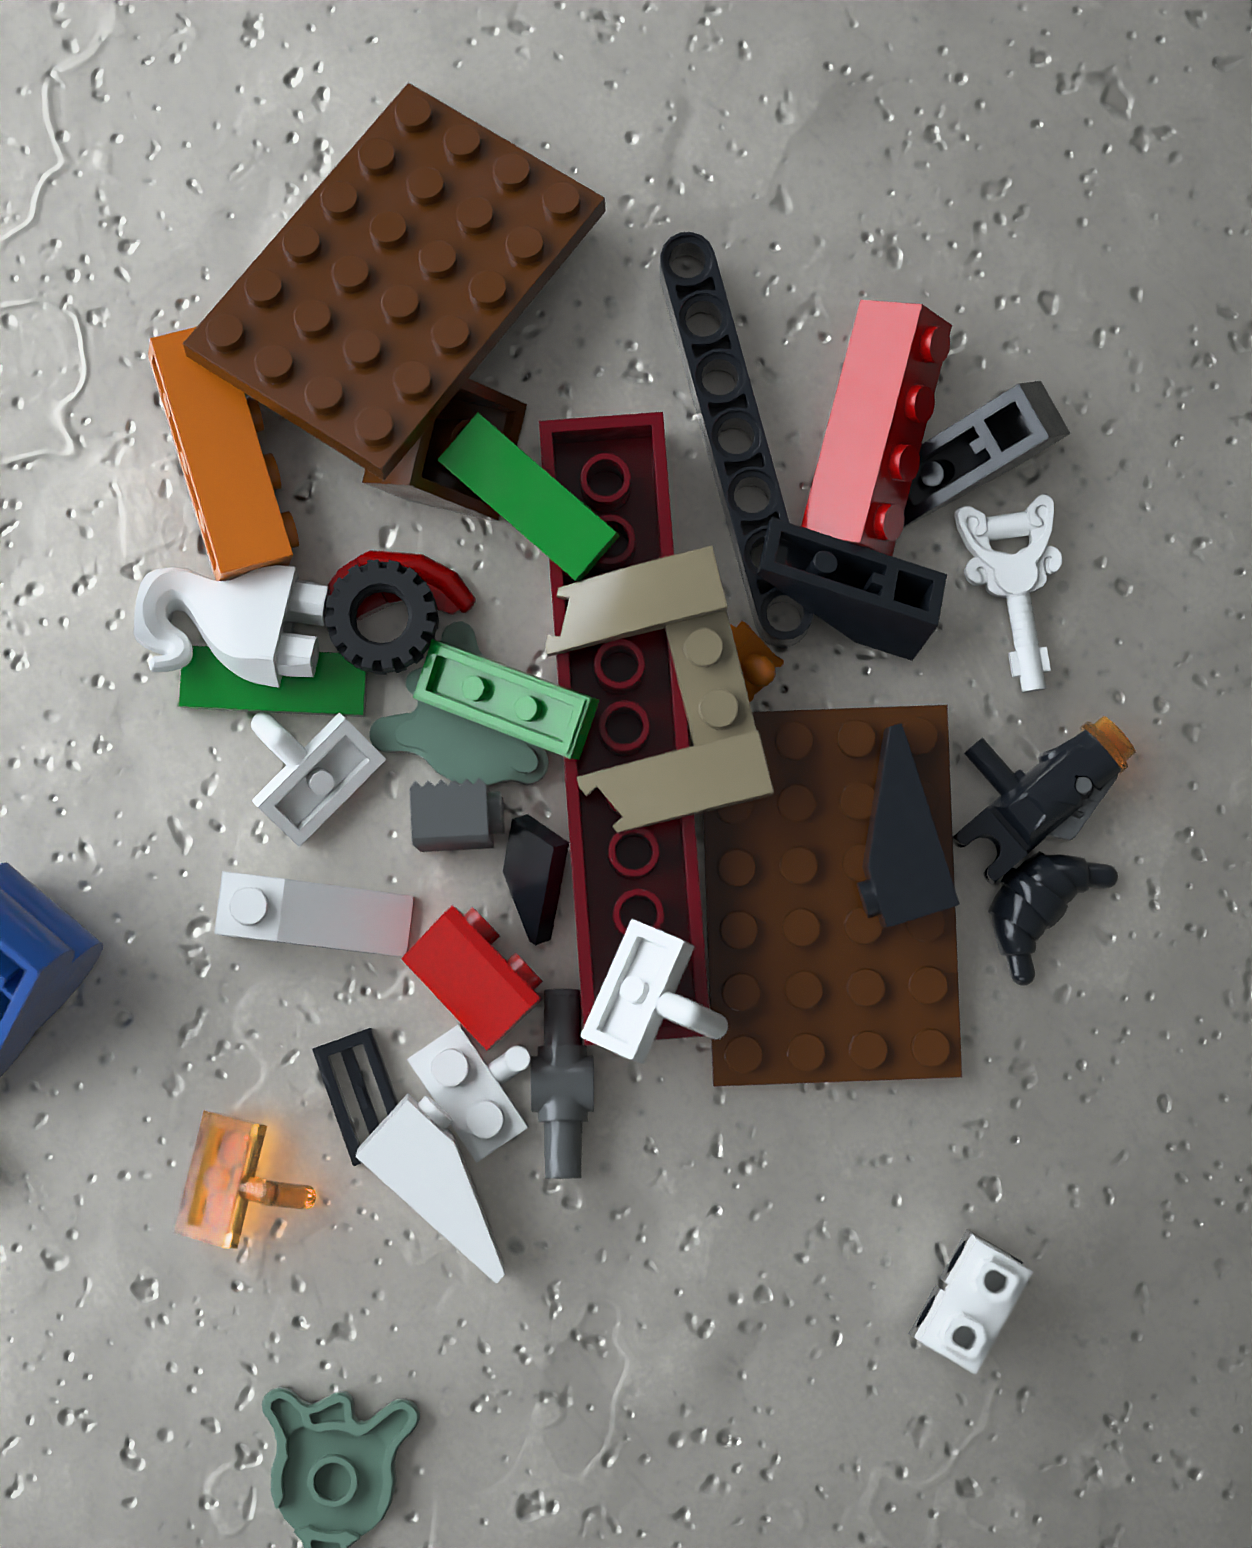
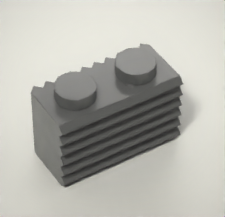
(455, 816)

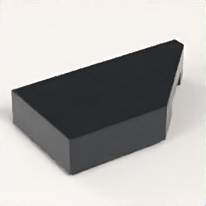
(535, 874)

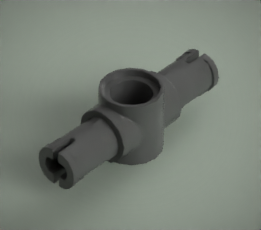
(562, 1084)

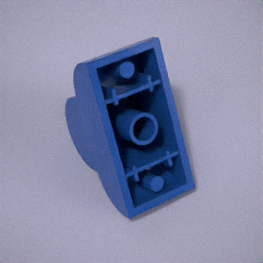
(41, 960)

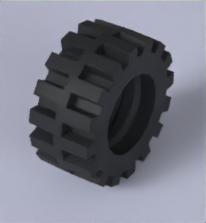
(362, 583)

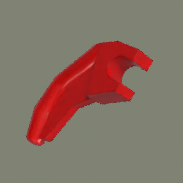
(445, 584)

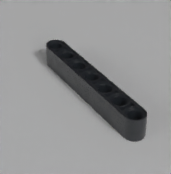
(733, 410)

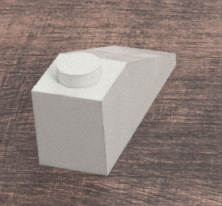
(313, 914)
(426, 1169)

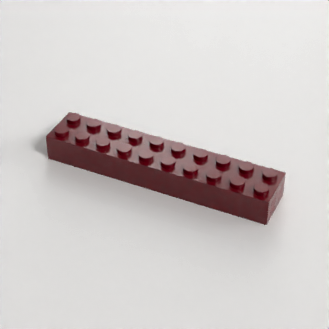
(650, 871)

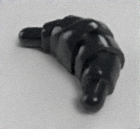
(1035, 900)

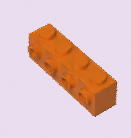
(222, 463)

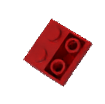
(472, 976)

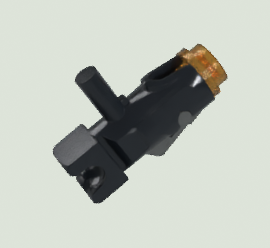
(1048, 799)

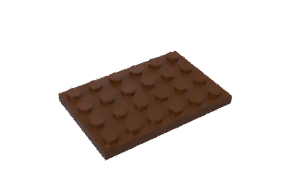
(395, 279)
(790, 949)

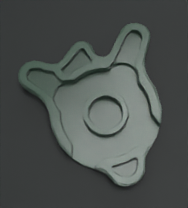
(456, 744)
(331, 1468)

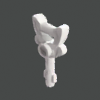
(1014, 576)

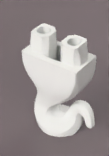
(241, 620)

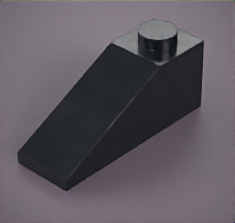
(983, 447)
(854, 588)
(902, 849)

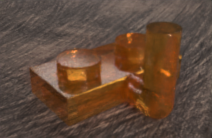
(225, 1181)

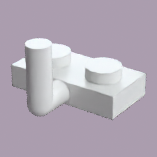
(315, 776)
(642, 993)
(472, 1089)

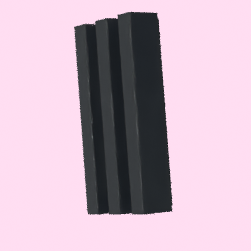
(345, 1047)

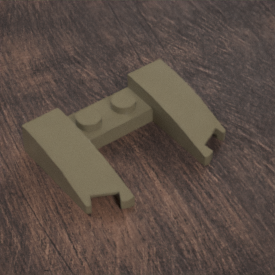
(689, 602)

